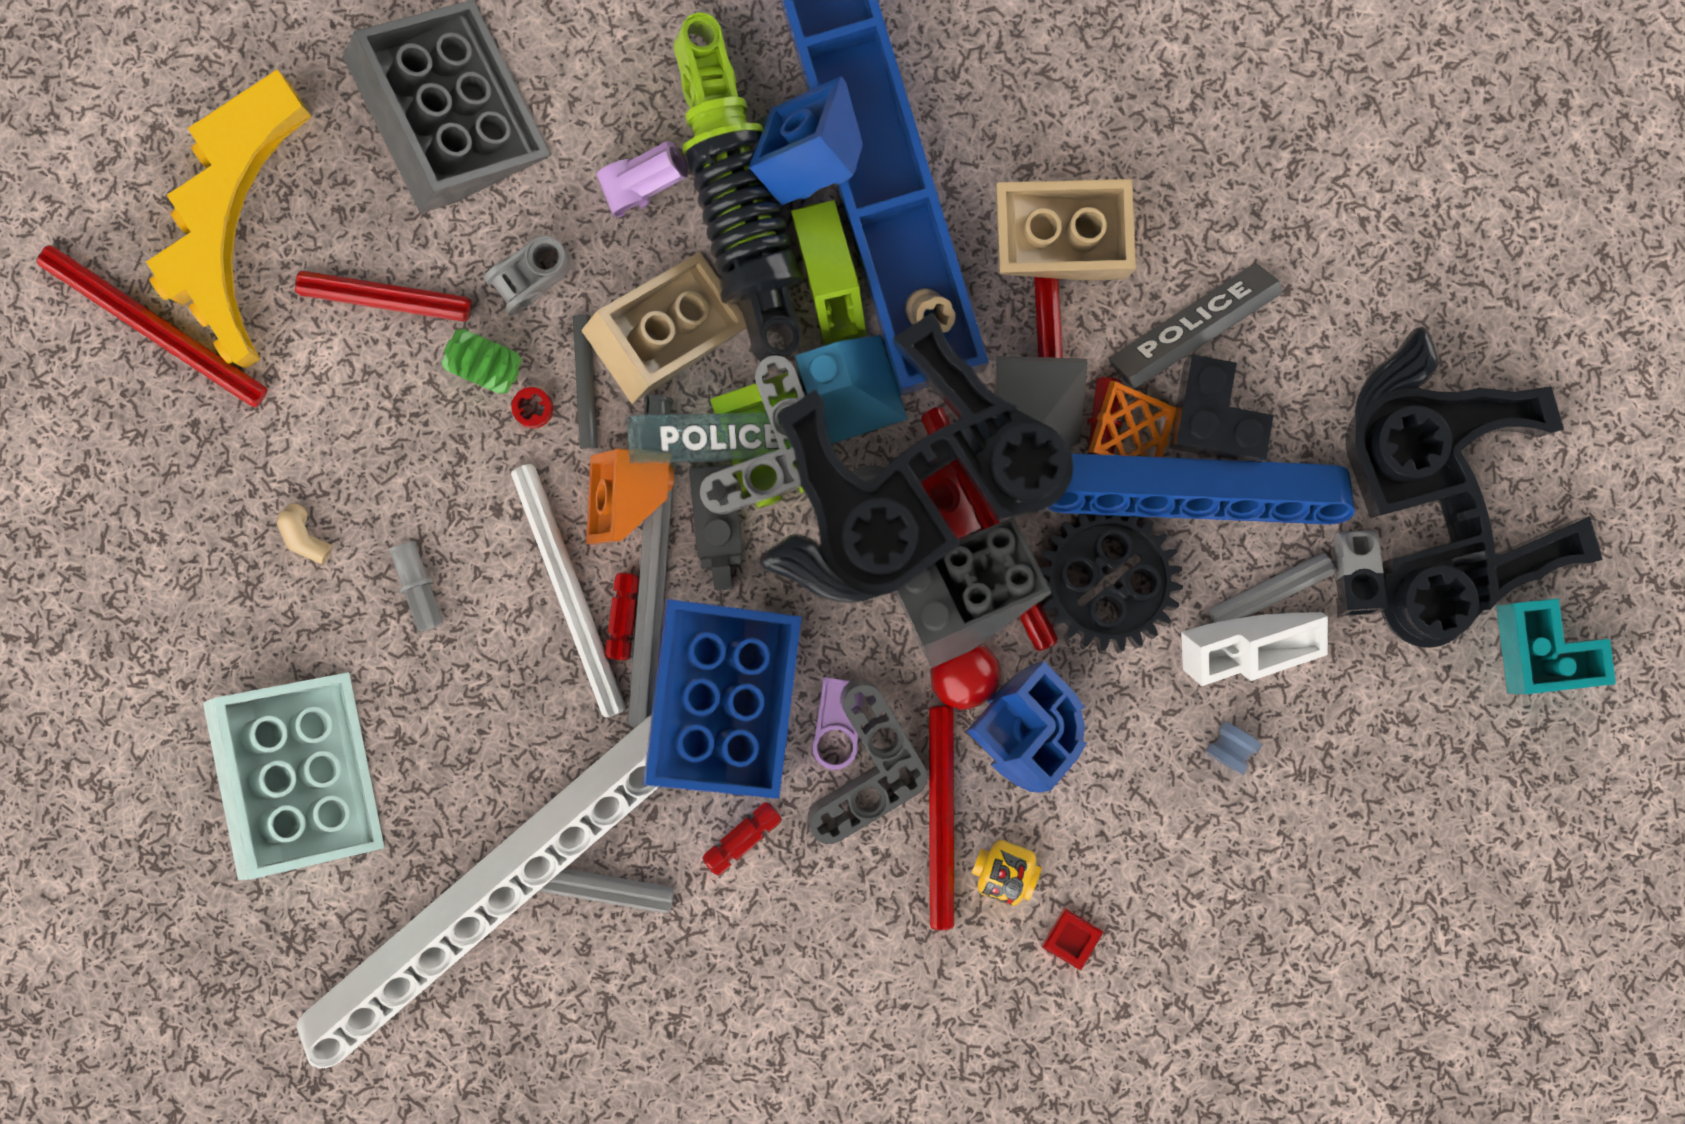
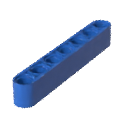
(1208, 489)

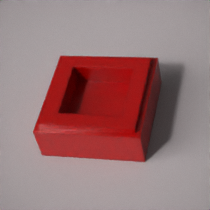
(1072, 939)

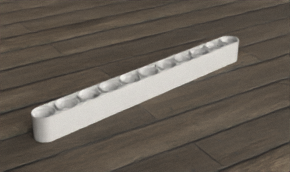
(477, 902)

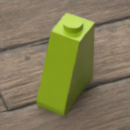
(829, 272)

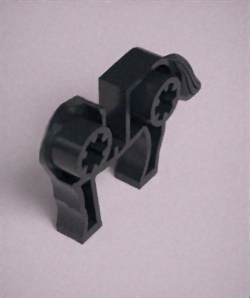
(1410, 453)
(889, 529)

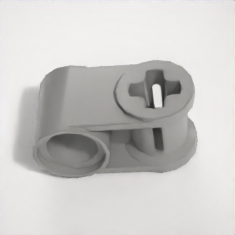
(526, 275)

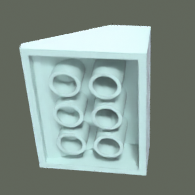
(293, 775)

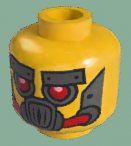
(1007, 872)

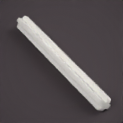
(568, 590)

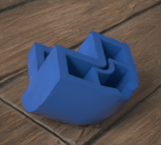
(1032, 728)

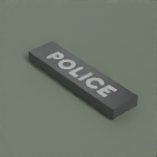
(1195, 325)

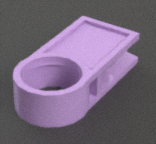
(833, 717)

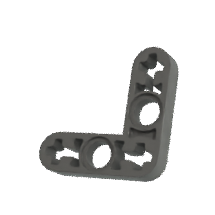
(887, 763)

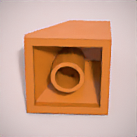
(623, 494)

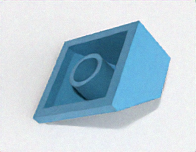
(854, 386)

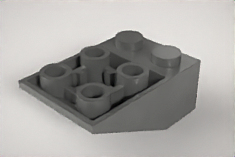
(973, 592)

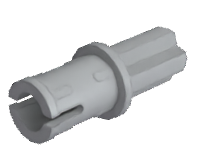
(416, 586)

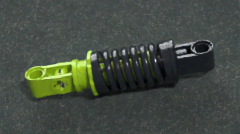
(735, 203)

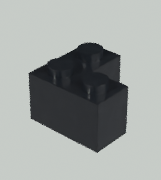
(1205, 420)

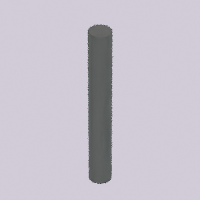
(584, 385)

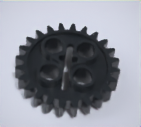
(1133, 611)

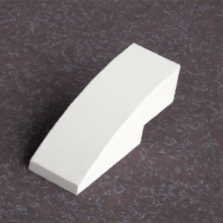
(1253, 645)

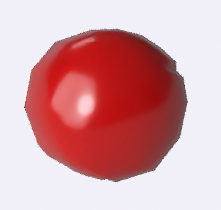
(967, 679)

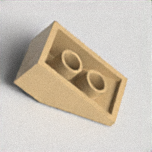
(1066, 229)
(663, 327)

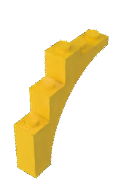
(232, 148)

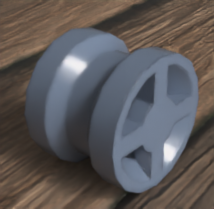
(1233, 748)

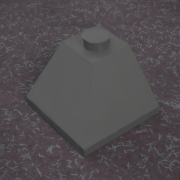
(1045, 390)

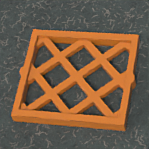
(1106, 418)

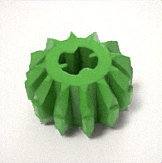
(481, 361)

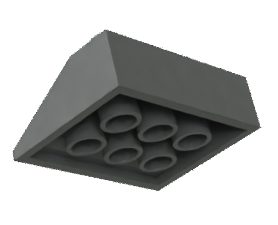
(444, 103)

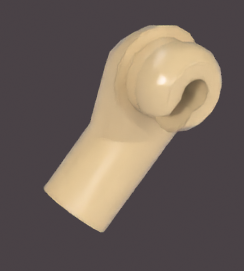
(295, 535)

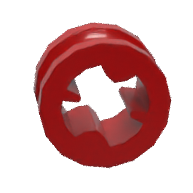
(528, 394)

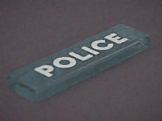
(700, 437)

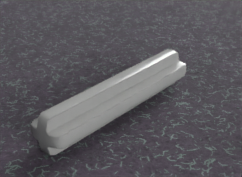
(1274, 589)
(611, 890)

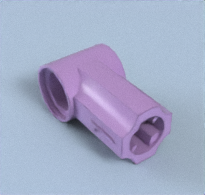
(637, 179)

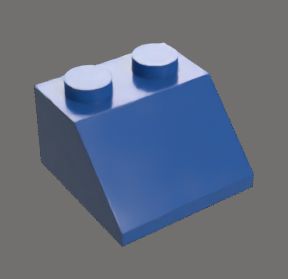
(808, 143)

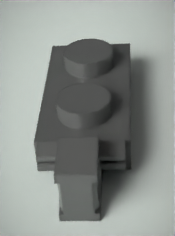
(716, 534)

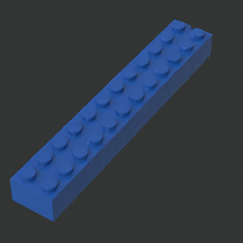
(892, 193)

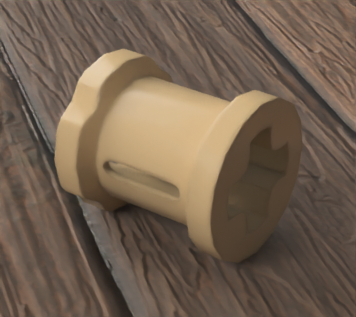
(929, 299)

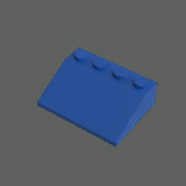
(722, 699)

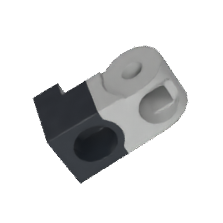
(1359, 573)

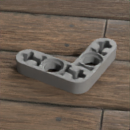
(780, 460)

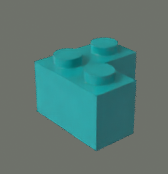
(1540, 659)

